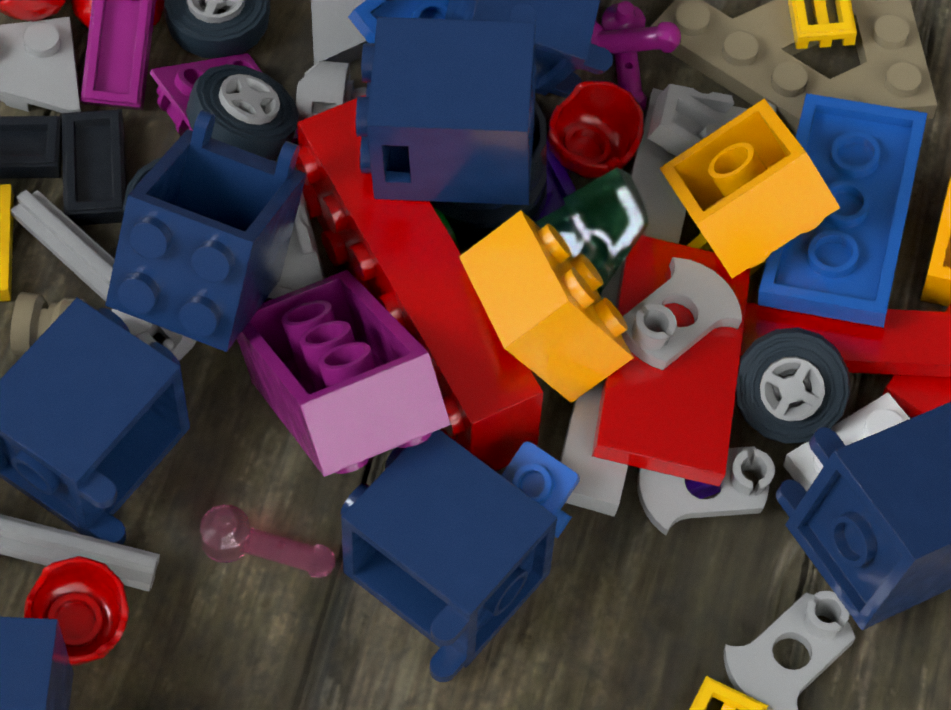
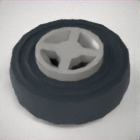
(214, 35)
(248, 107)
(798, 411)

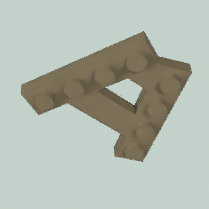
(757, 50)

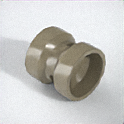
(32, 318)

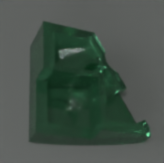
(602, 221)

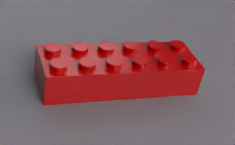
(417, 276)

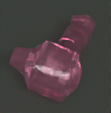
(228, 537)

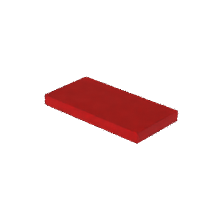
(679, 415)

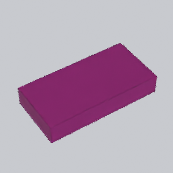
(118, 53)

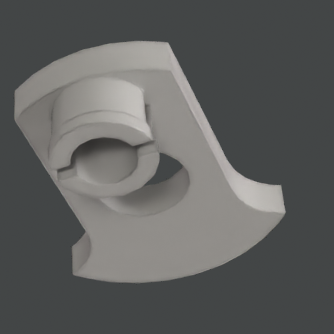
(653, 327)
(669, 501)
(759, 675)

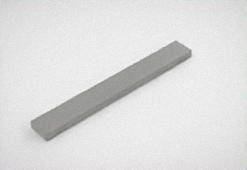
(603, 479)

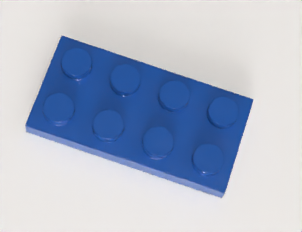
(851, 258)

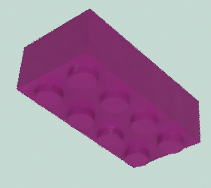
(342, 373)

